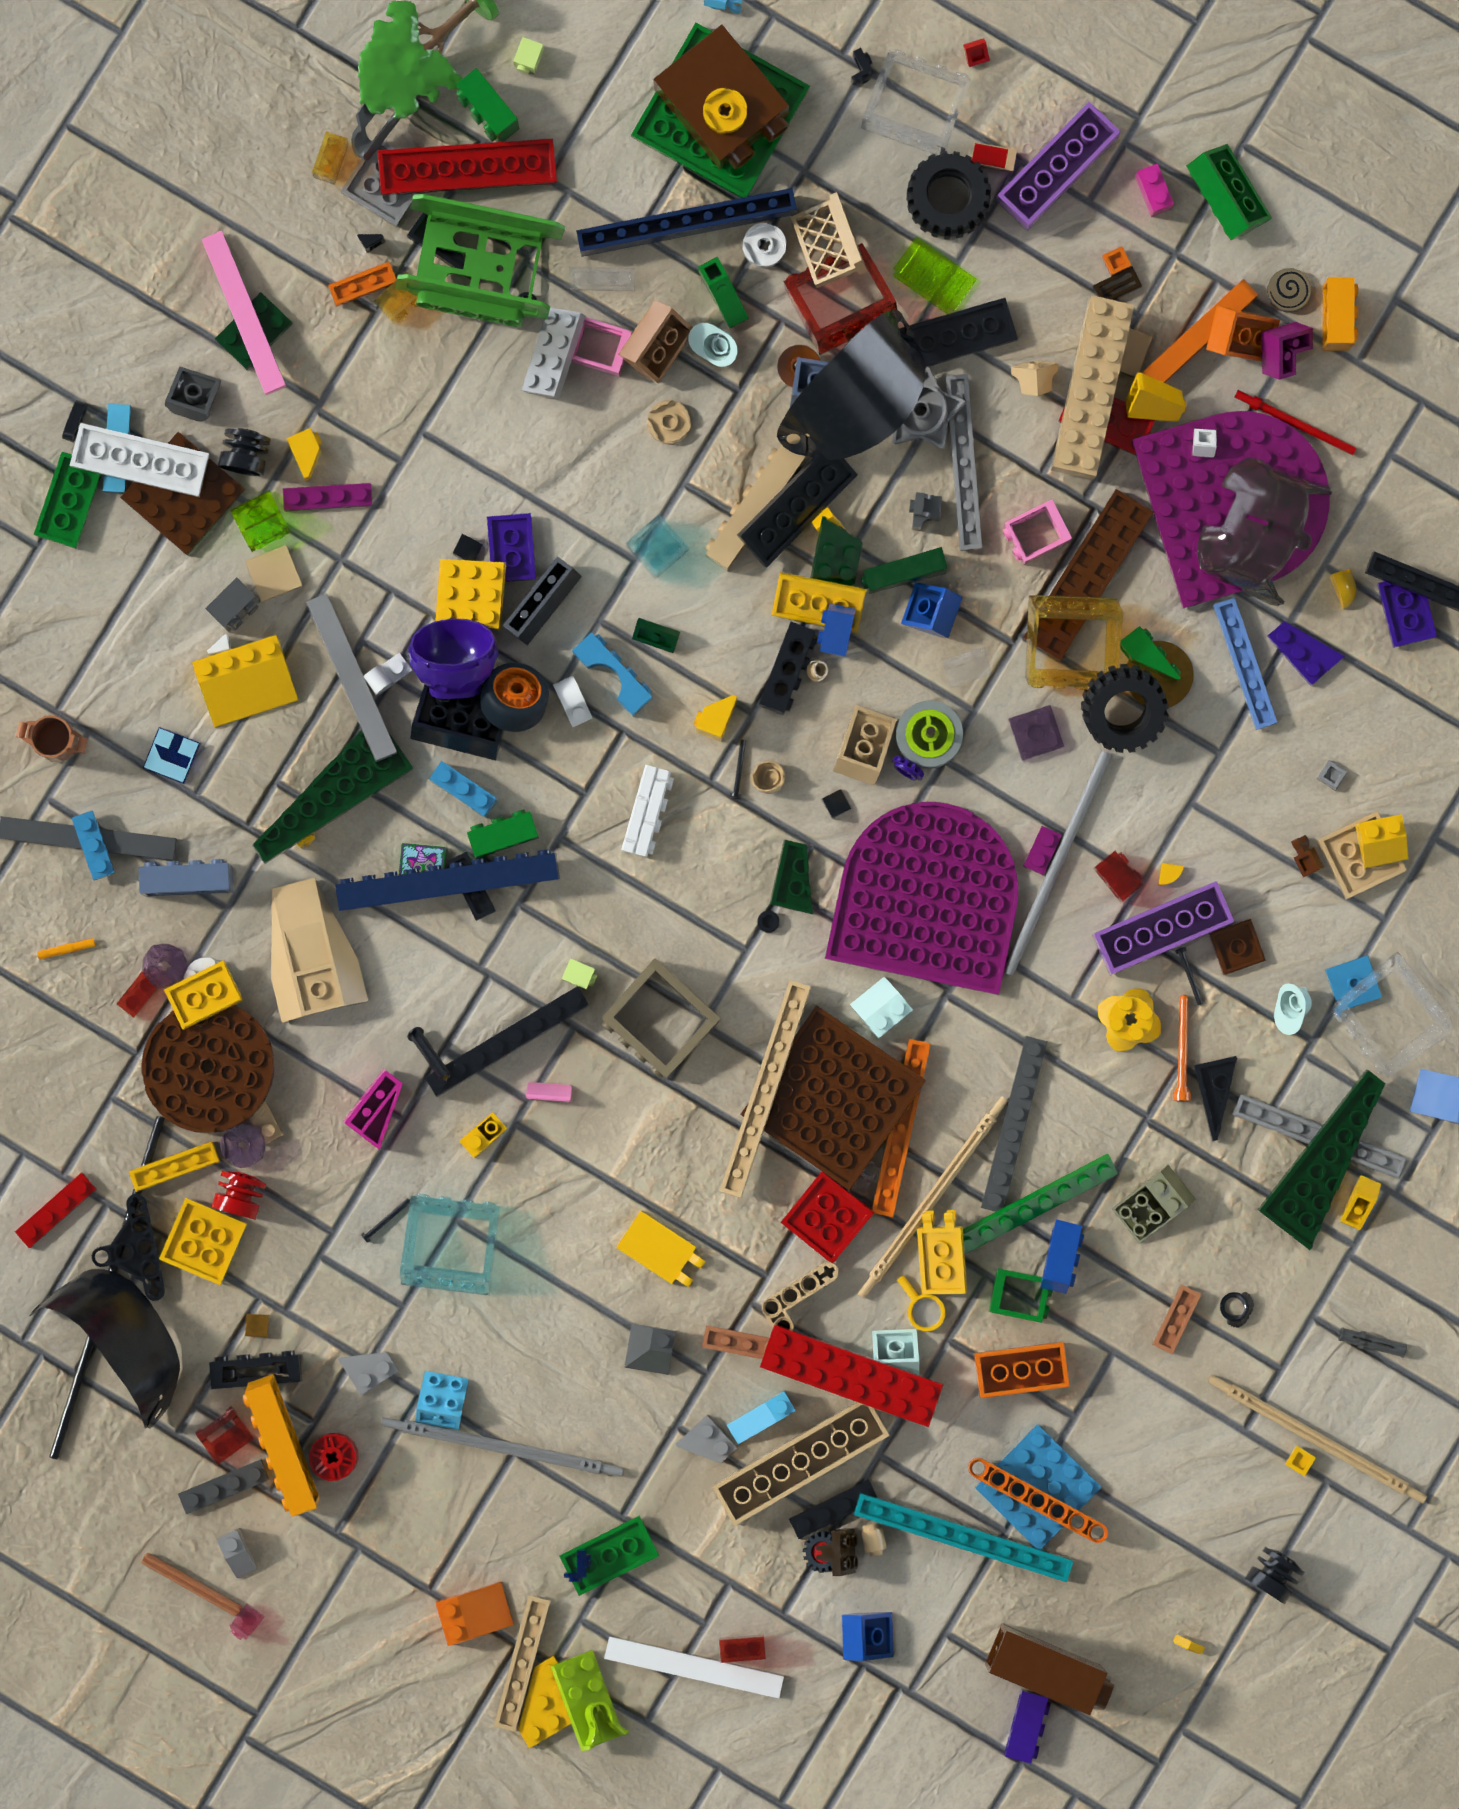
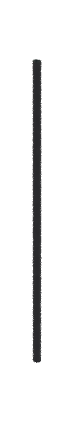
(85, 1356)

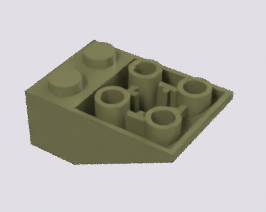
(1154, 1204)

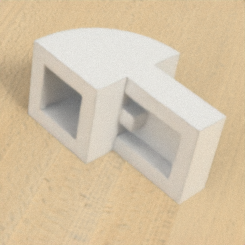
(572, 701)

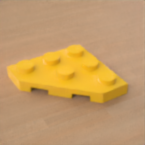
(544, 1707)

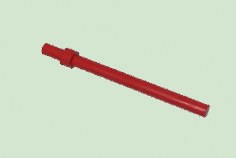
(1257, 403)

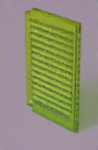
(933, 276)

